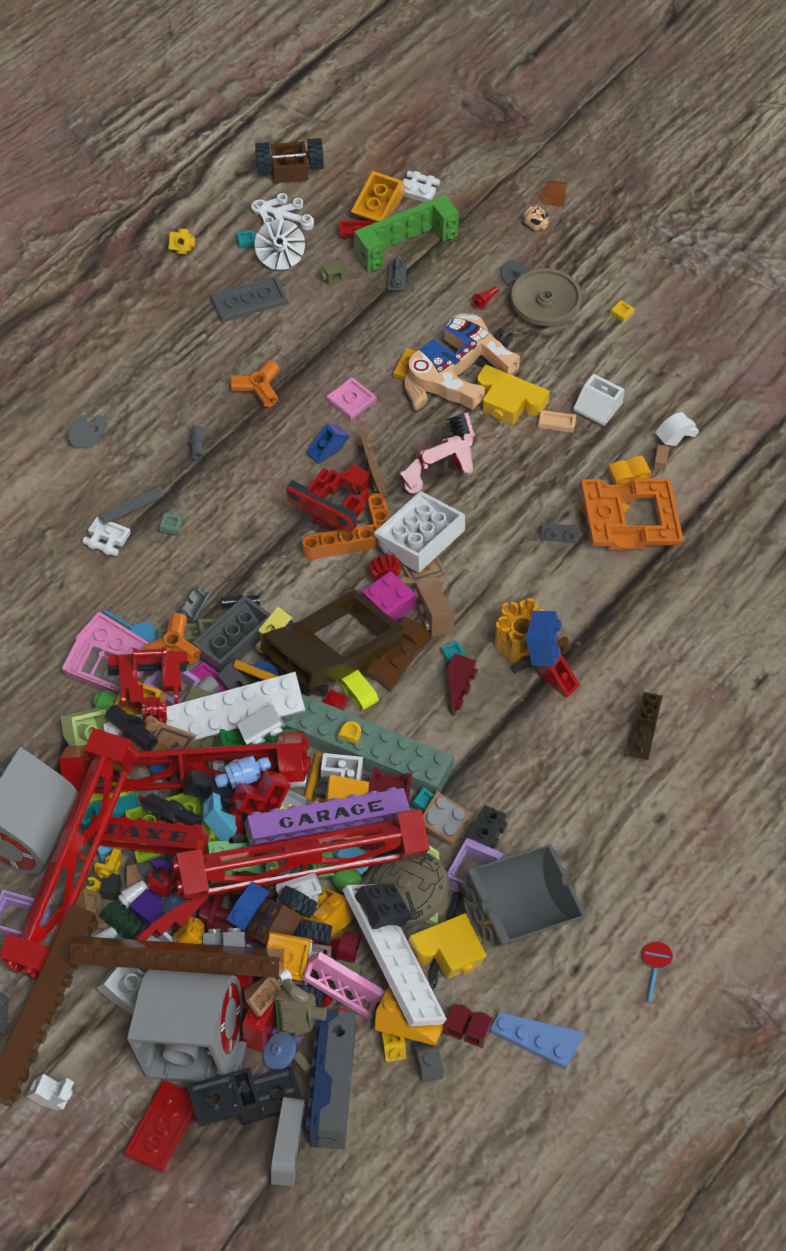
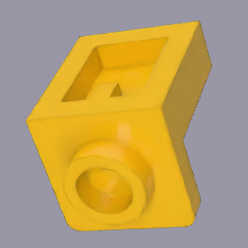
(111, 866)
(393, 1047)

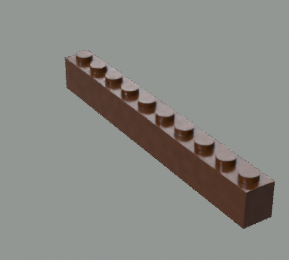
(177, 956)
(42, 1005)

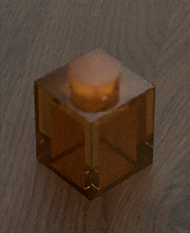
(554, 193)

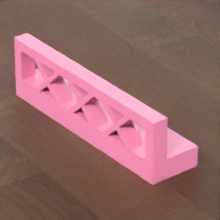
(343, 979)

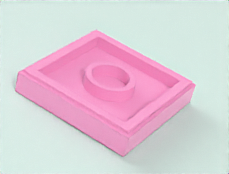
(351, 398)

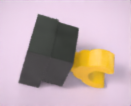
(109, 887)

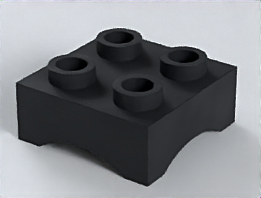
(383, 905)

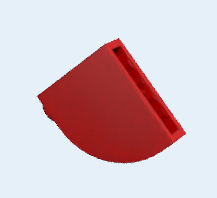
(258, 1029)

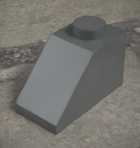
(428, 1061)

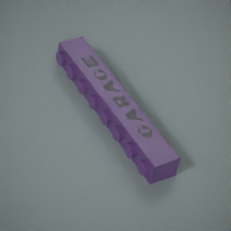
(325, 816)

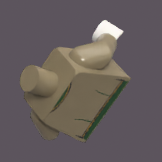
(296, 1008)

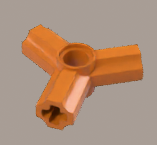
(258, 383)
(176, 632)

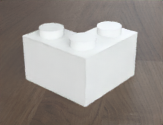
(342, 766)

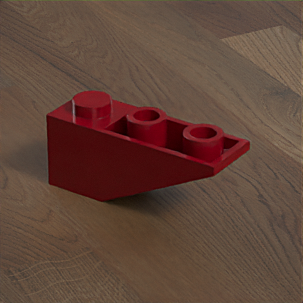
(459, 675)

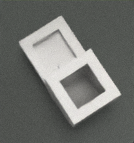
(675, 428)
(50, 1092)

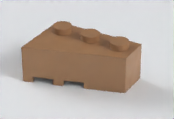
(434, 607)

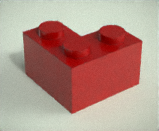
(263, 798)

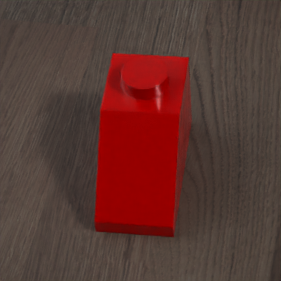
(560, 677)

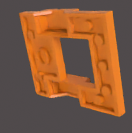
(607, 518)

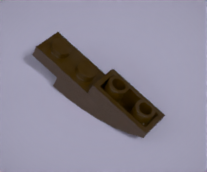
(645, 726)

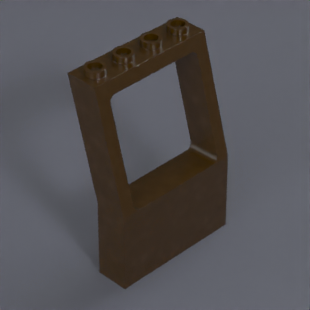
(314, 661)

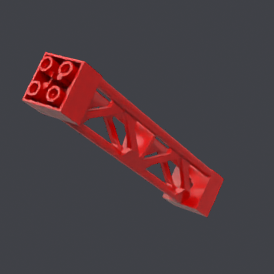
(106, 753)
(287, 753)
(403, 832)

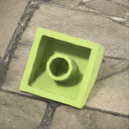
(79, 725)

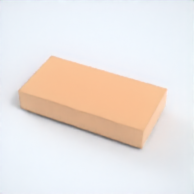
(557, 421)

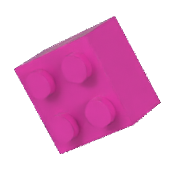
(391, 596)

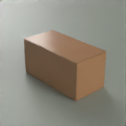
(661, 457)

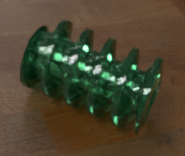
(122, 920)

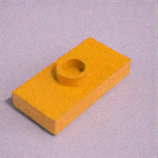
(403, 366)

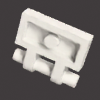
(417, 190)
(110, 532)

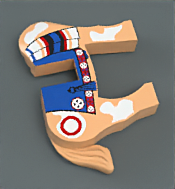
(436, 367)

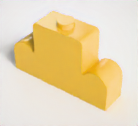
(509, 395)
(452, 945)

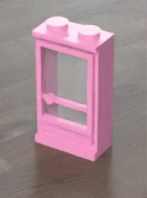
(89, 665)

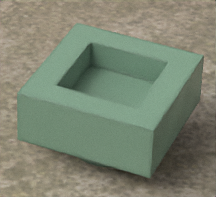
(171, 523)

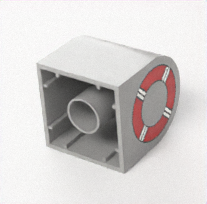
(32, 811)
(186, 1024)

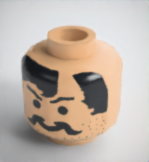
(536, 218)

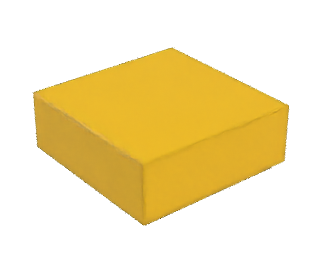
(622, 311)

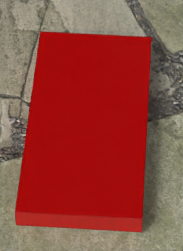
(161, 1127)

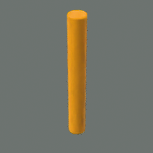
(313, 776)

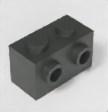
(488, 827)

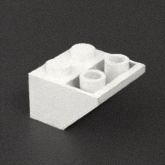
(599, 400)
(261, 725)

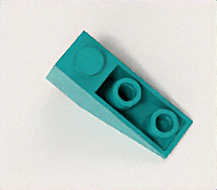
(123, 804)

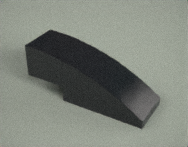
(203, 785)

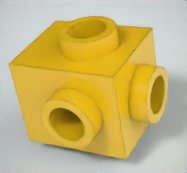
(175, 241)

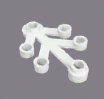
(263, 207)

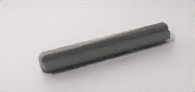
(131, 505)

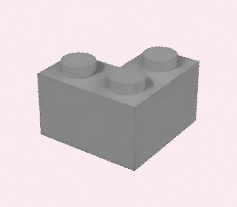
(233, 937)

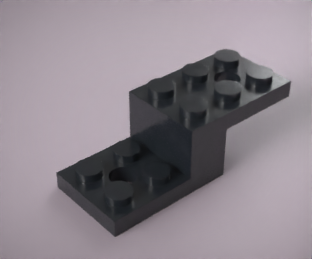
(242, 1095)

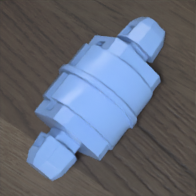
(243, 770)

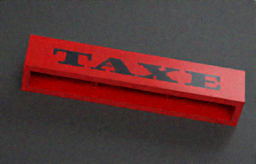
(152, 836)

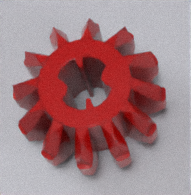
(383, 564)

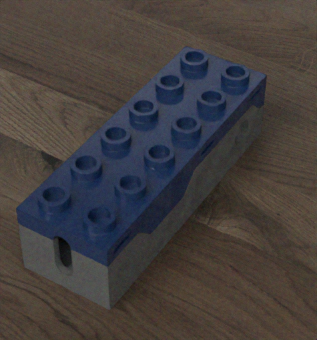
(331, 1080)

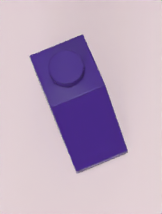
(147, 907)

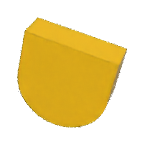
(350, 732)

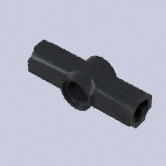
(131, 728)
(170, 811)

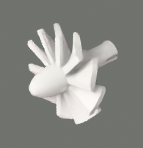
(279, 244)

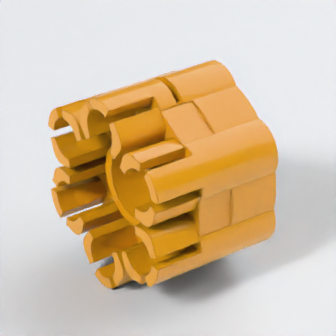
(513, 629)

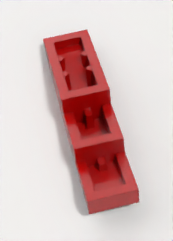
(174, 918)

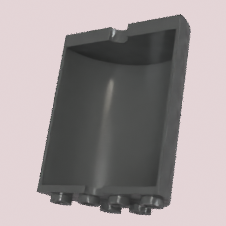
(520, 897)

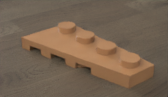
(370, 458)

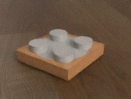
(444, 818)

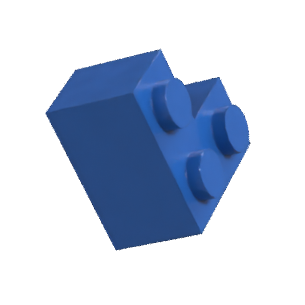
(543, 638)

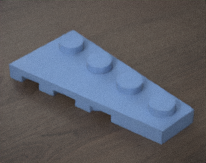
(542, 1039)

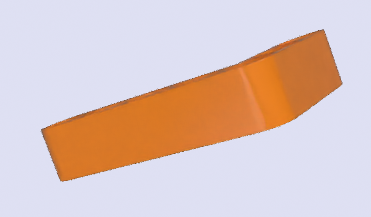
(342, 542)

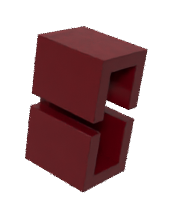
(458, 1021)

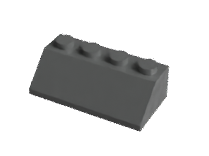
(232, 634)

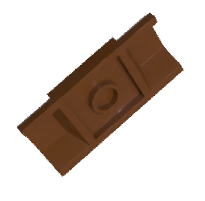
(393, 664)

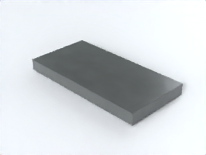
(248, 298)

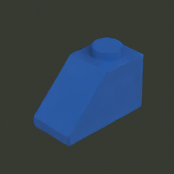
(328, 442)
(247, 905)

